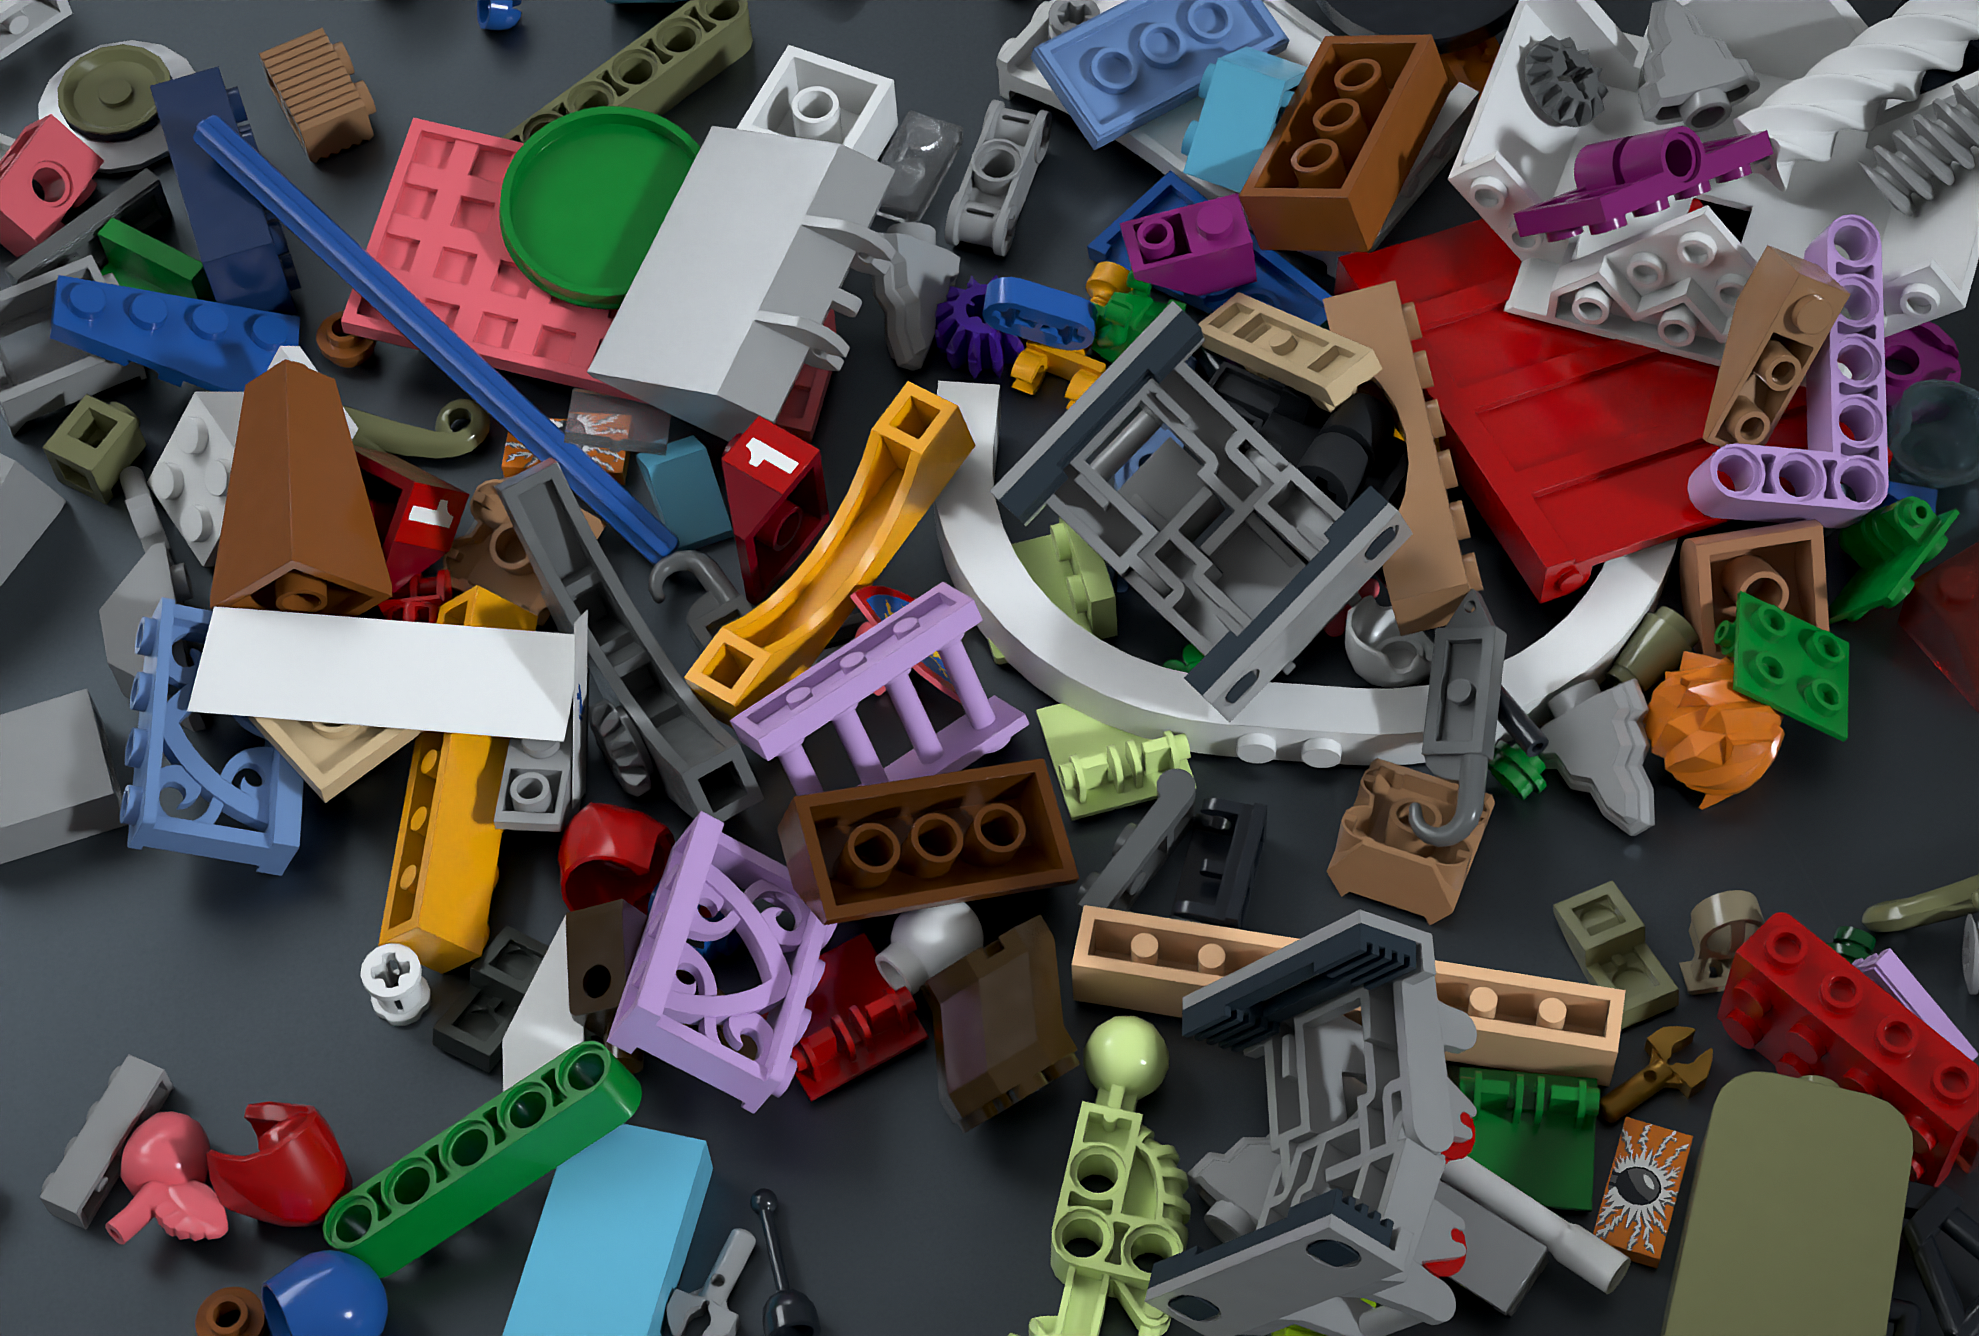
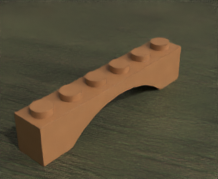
(1428, 572)

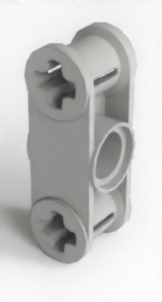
(989, 206)

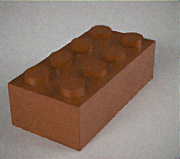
(1345, 143)

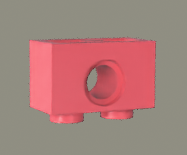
(63, 169)

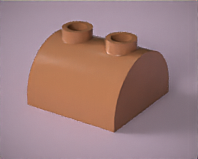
(1769, 562)

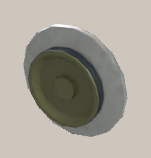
(110, 103)

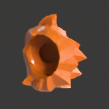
(1709, 731)

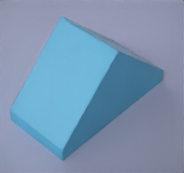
(686, 493)

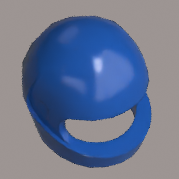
(325, 1297)

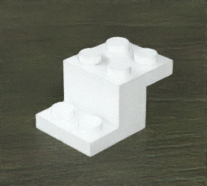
(198, 460)

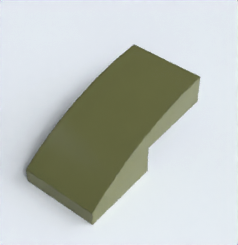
(1613, 952)

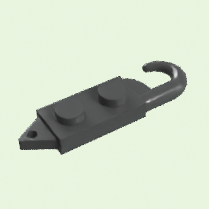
(1462, 715)

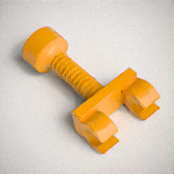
(1072, 364)

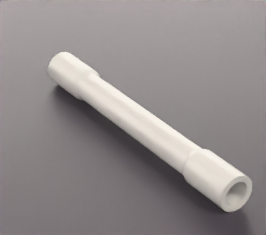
(1566, 1241)

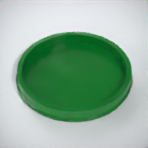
(591, 200)

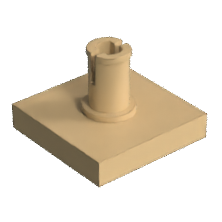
(332, 753)

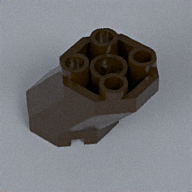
(999, 1024)

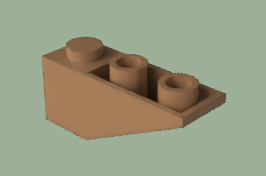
(1770, 346)

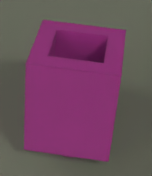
(1193, 247)

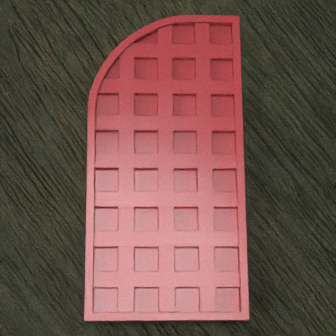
(448, 250)

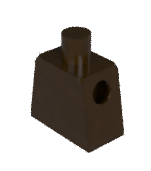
(599, 961)

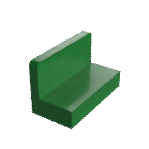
(150, 264)

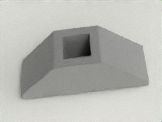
(138, 597)
(539, 782)

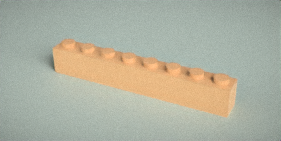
(1518, 1017)

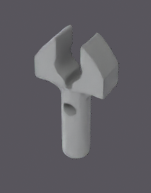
(142, 508)
(713, 1295)

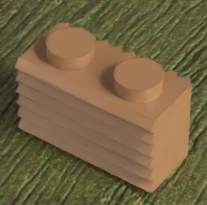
(318, 94)

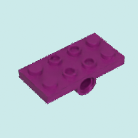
(1638, 177)

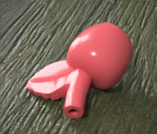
(167, 1175)

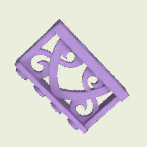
(654, 1003)

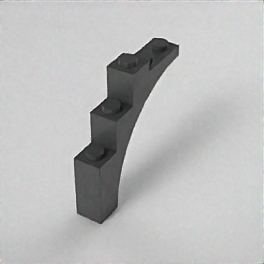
(689, 750)

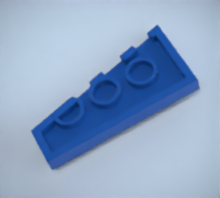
(1277, 280)
(173, 334)

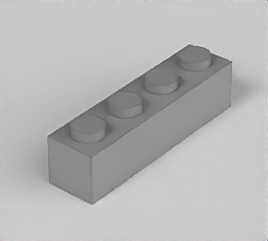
(95, 1156)

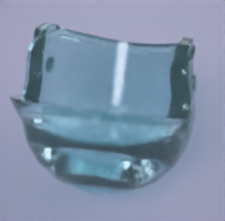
(1935, 434)

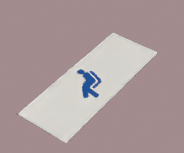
(579, 708)

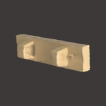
(1289, 350)

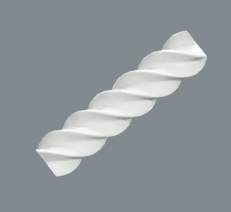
(1854, 81)

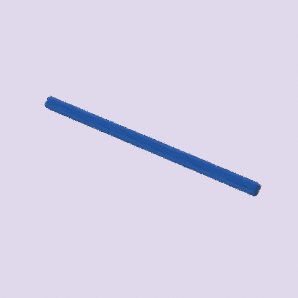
(434, 338)

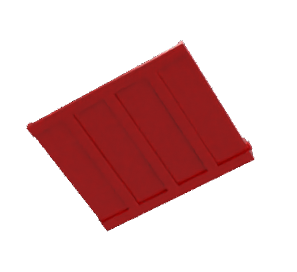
(1552, 430)

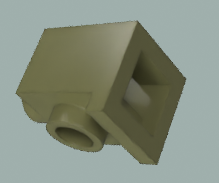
(95, 447)

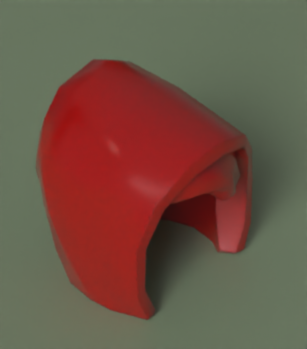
(612, 856)
(291, 1176)

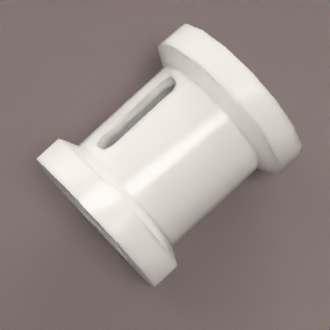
(380, 980)

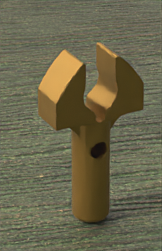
(1659, 1074)

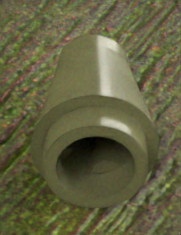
(1653, 649)

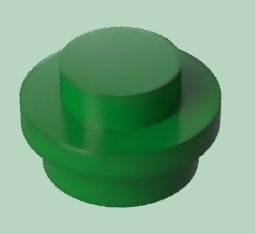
(1516, 770)

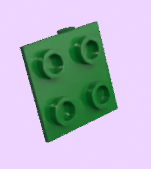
(1889, 550)
(1788, 664)
(1536, 1132)

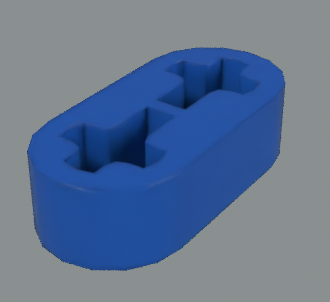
(1040, 313)

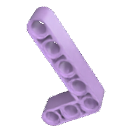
(1830, 400)

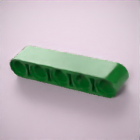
(484, 1158)

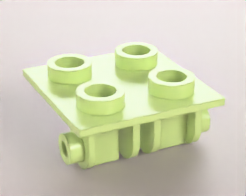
(1104, 765)

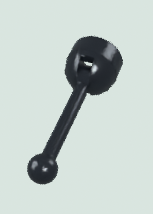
(787, 1310)

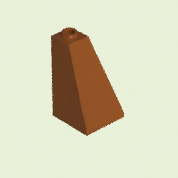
(297, 505)

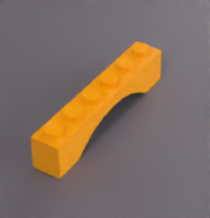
(901, 474)

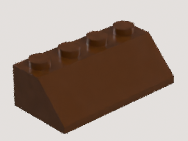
(926, 842)

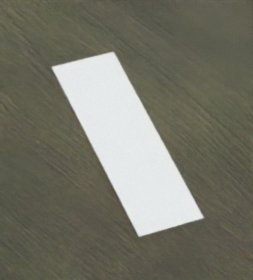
(386, 674)

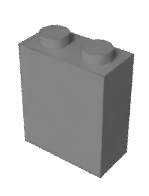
(55, 776)

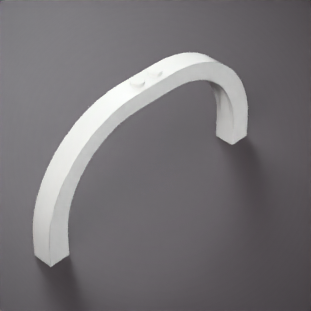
(1284, 719)

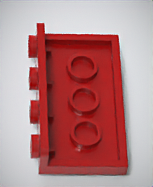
(1830, 1020)

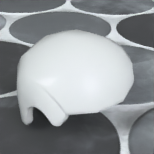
(1381, 652)

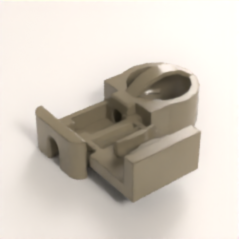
(1717, 931)

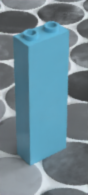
(613, 1237)

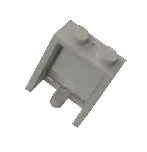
(42, 372)

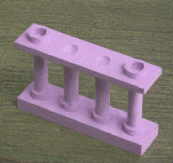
(885, 659)

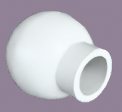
(928, 943)

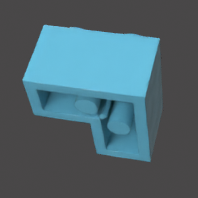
(1240, 111)

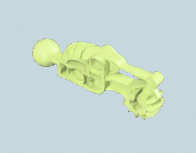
(1141, 1210)

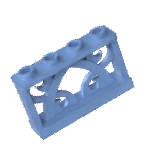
(270, 808)

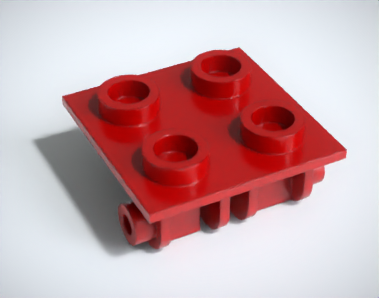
(853, 1020)

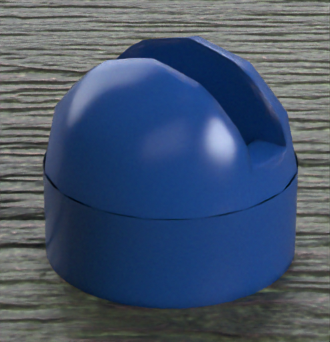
(498, 14)

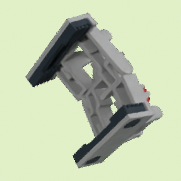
(1266, 599)
(1354, 1195)

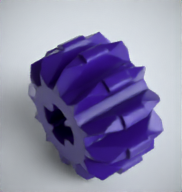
(968, 337)

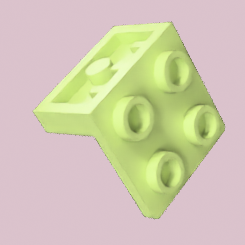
(1071, 578)

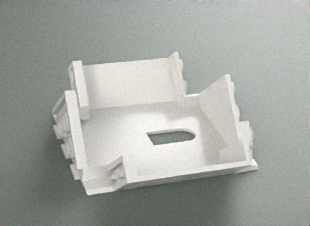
(1678, 273)

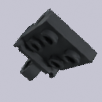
(1334, 450)

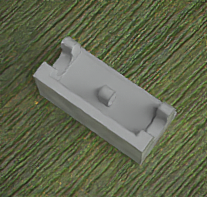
(1499, 1257)

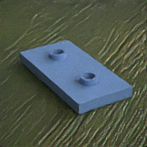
(1147, 58)

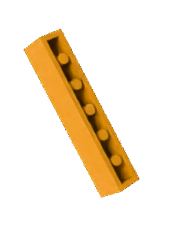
(447, 826)

